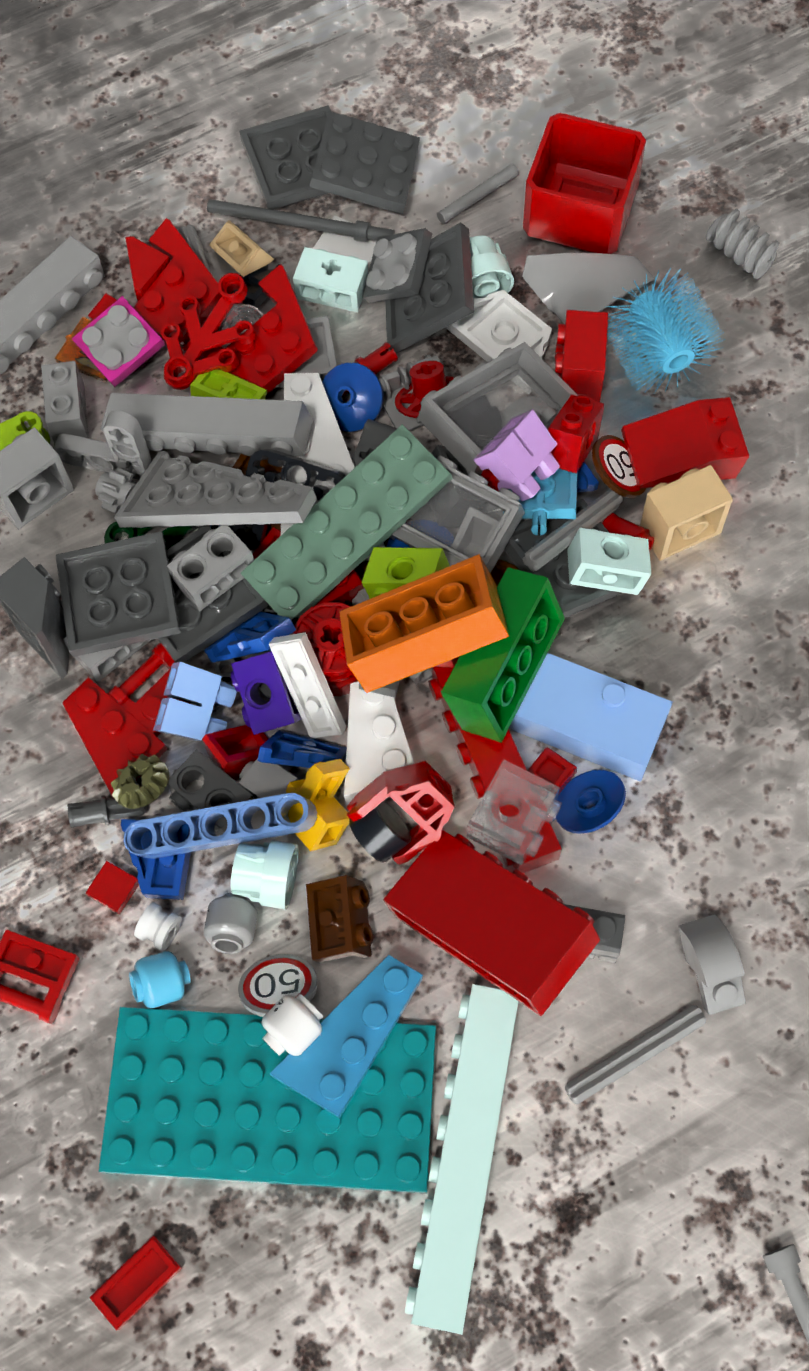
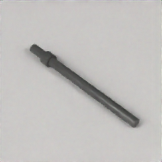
(360, 230)

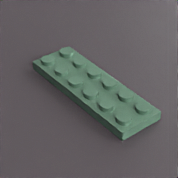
(347, 525)

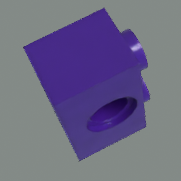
(256, 712)

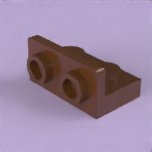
(339, 919)

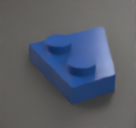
(250, 637)
(298, 751)
(165, 875)

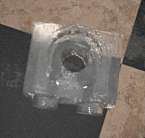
(515, 835)

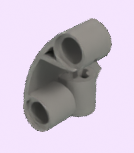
(584, 280)

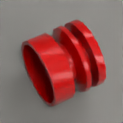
(322, 625)

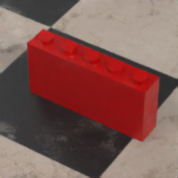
(493, 920)

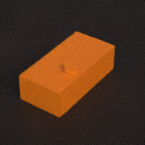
(422, 624)

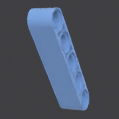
(202, 822)

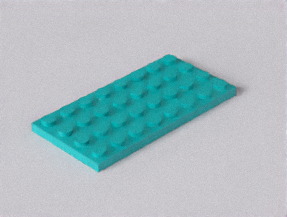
(201, 1104)

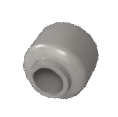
(230, 923)

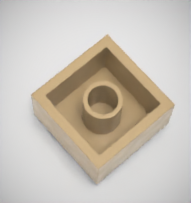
(686, 511)

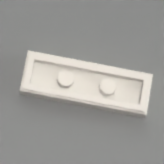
(307, 685)

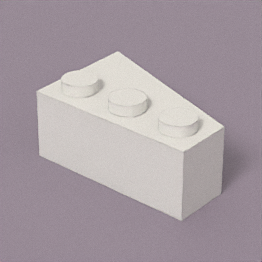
(373, 740)

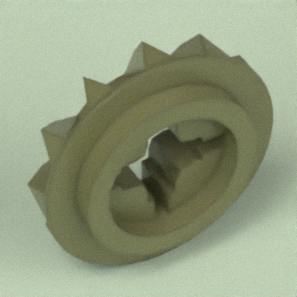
(154, 781)

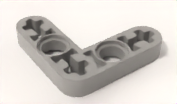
(123, 449)

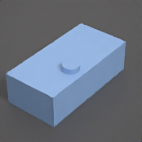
(592, 716)

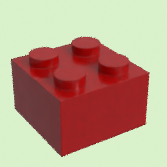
(582, 352)

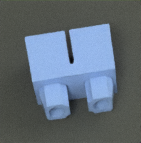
(197, 687)

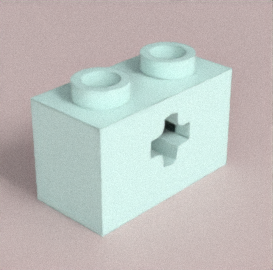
(330, 279)

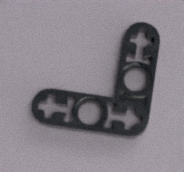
(277, 459)

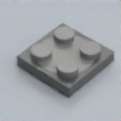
(397, 265)

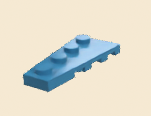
(351, 1038)

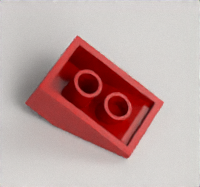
(686, 439)

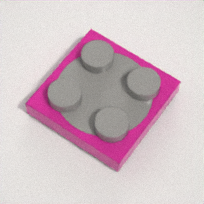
(118, 341)

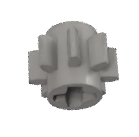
(114, 488)

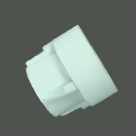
(489, 267)
(265, 872)

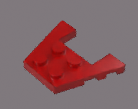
(180, 278)
(281, 337)

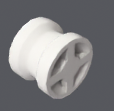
(158, 926)

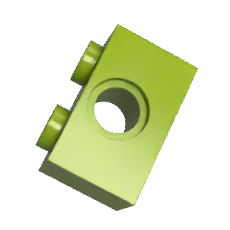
(395, 567)

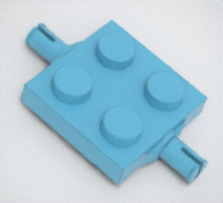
(553, 501)

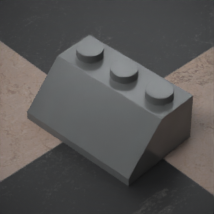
(36, 612)

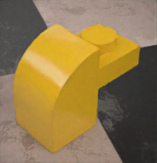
(320, 787)

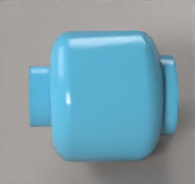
(159, 979)

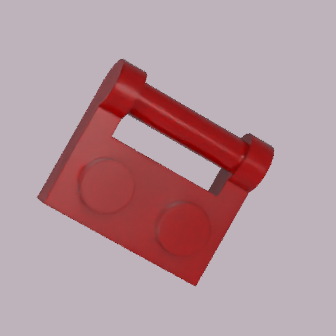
(147, 707)
(38, 965)

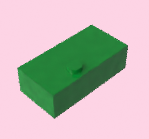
(494, 679)

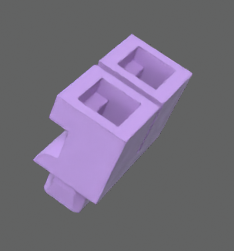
(517, 451)

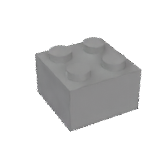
(31, 478)

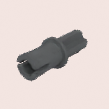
(99, 812)

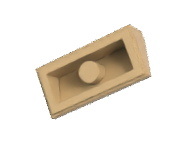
(239, 250)

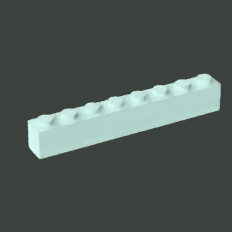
(465, 1161)

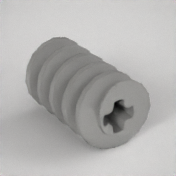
(743, 243)

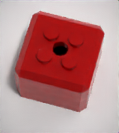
(583, 183)

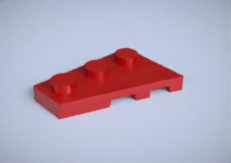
(109, 731)

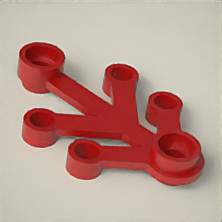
(206, 337)

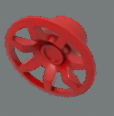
(424, 378)

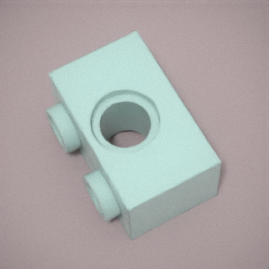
(609, 561)

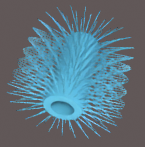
(662, 331)

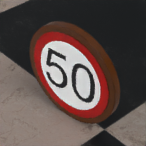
(614, 466)

